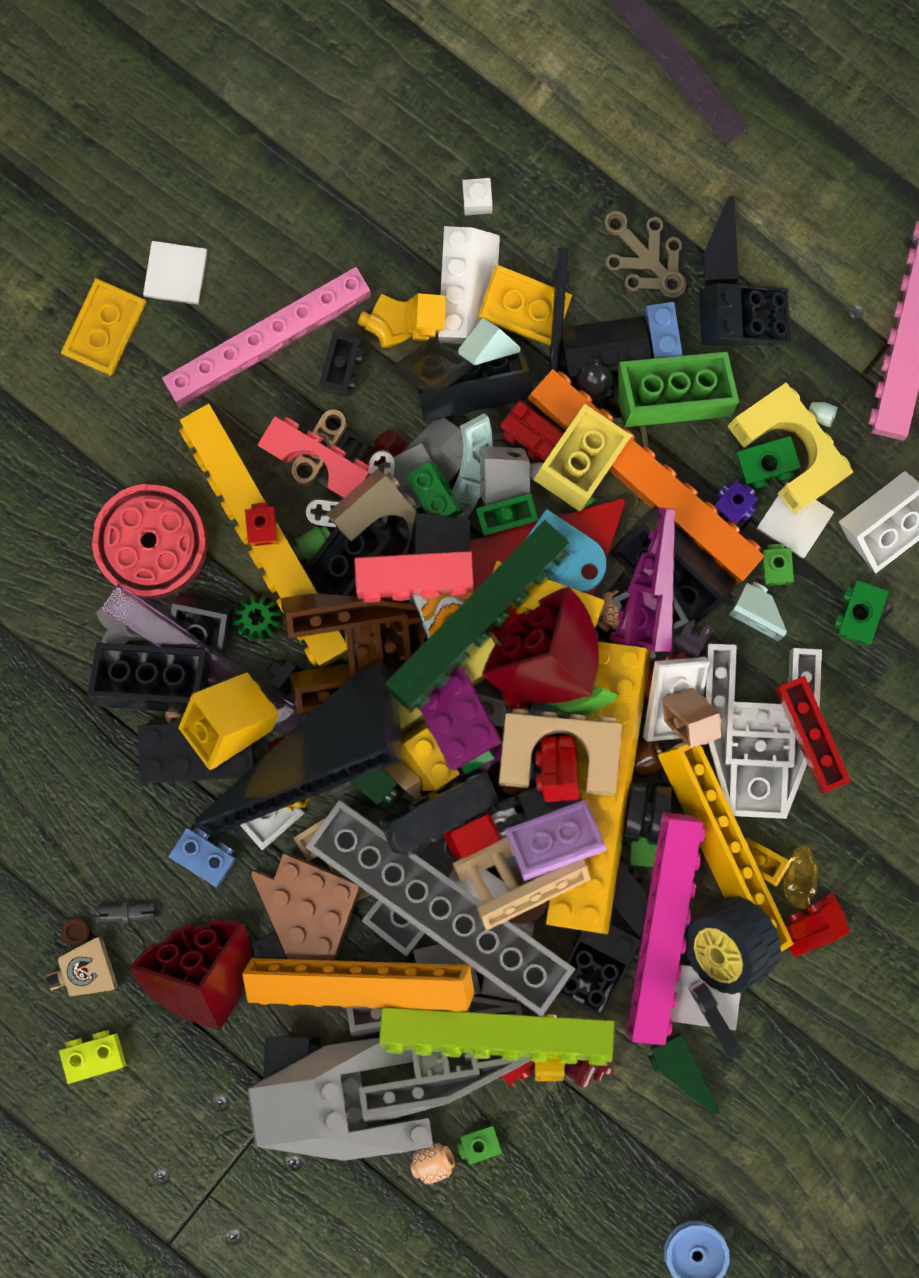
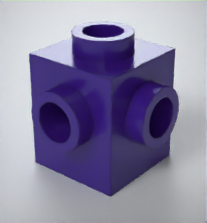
(734, 512)

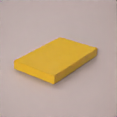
(520, 304)
(103, 327)

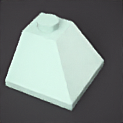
(759, 611)

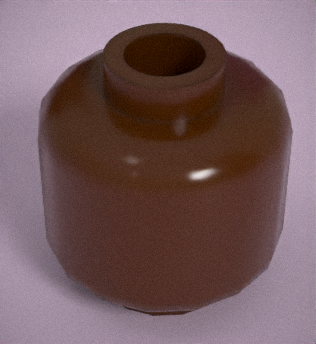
(647, 758)

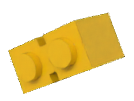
(424, 316)

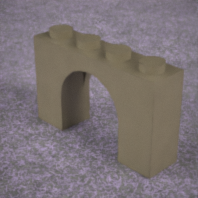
(371, 500)

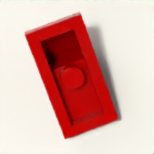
(472, 837)

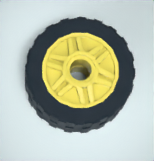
(732, 945)

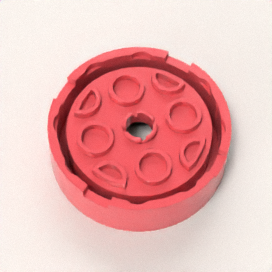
(178, 549)

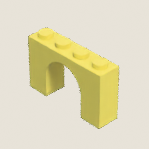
(785, 412)

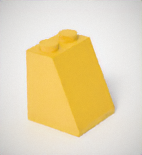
(227, 719)
(425, 758)

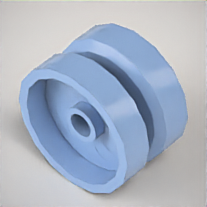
(691, 1237)

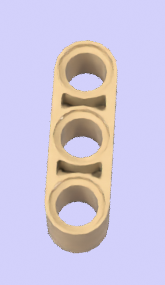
(329, 438)

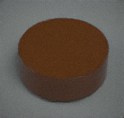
(75, 932)

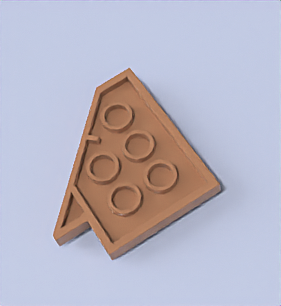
(307, 907)

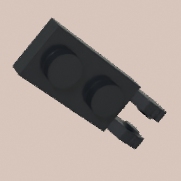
(533, 806)

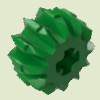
(265, 613)

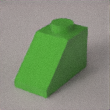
(586, 705)

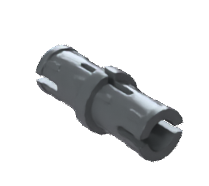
(125, 913)

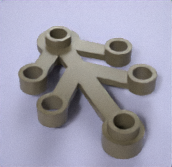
(648, 258)

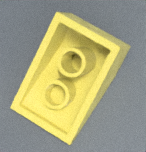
(582, 457)

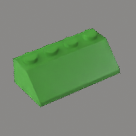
(676, 389)

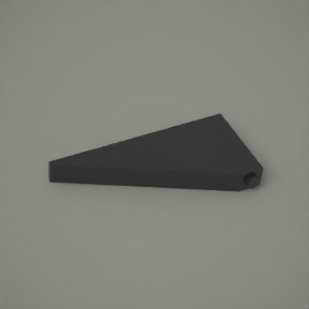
(334, 745)

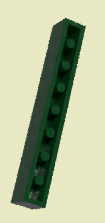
(478, 616)

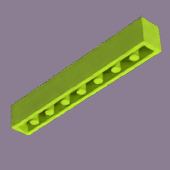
(497, 1035)

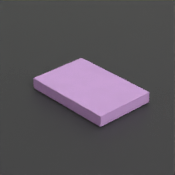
(555, 840)

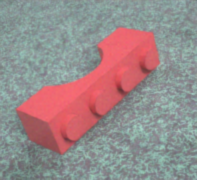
(287, 443)

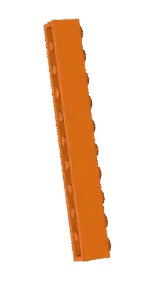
(656, 483)

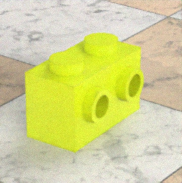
(92, 1057)

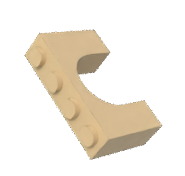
(599, 739)

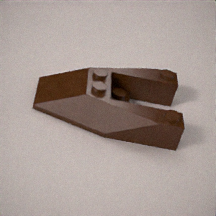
(373, 634)

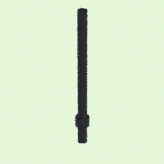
(560, 277)

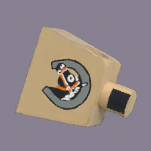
(84, 970)

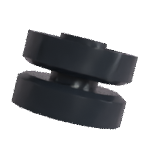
(646, 812)

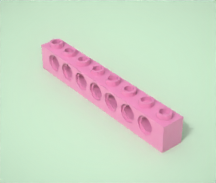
(267, 337)

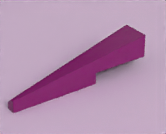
(649, 609)

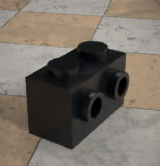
(340, 365)

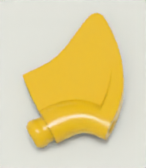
(386, 321)

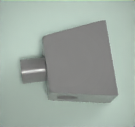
(505, 473)

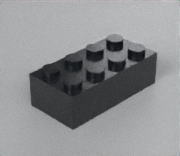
(169, 757)

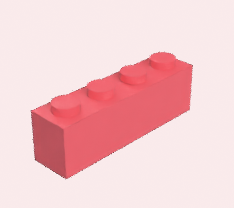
(414, 576)

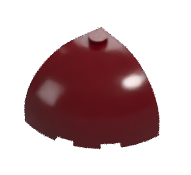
(548, 652)
(197, 971)

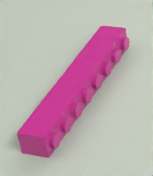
(664, 928)

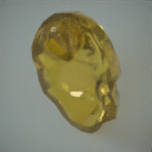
(801, 878)

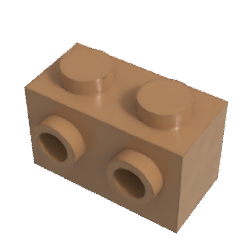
(692, 717)

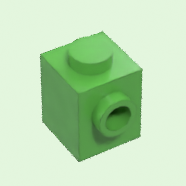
(777, 565)
(479, 1144)

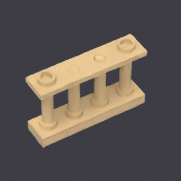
(519, 898)

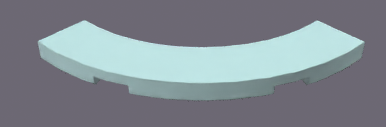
(467, 486)

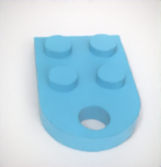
(582, 552)

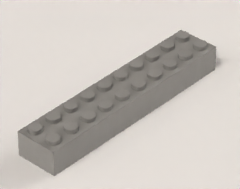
(439, 908)

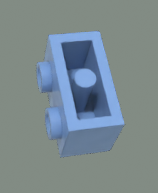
(202, 856)

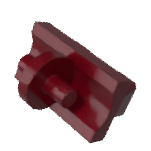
(584, 1072)

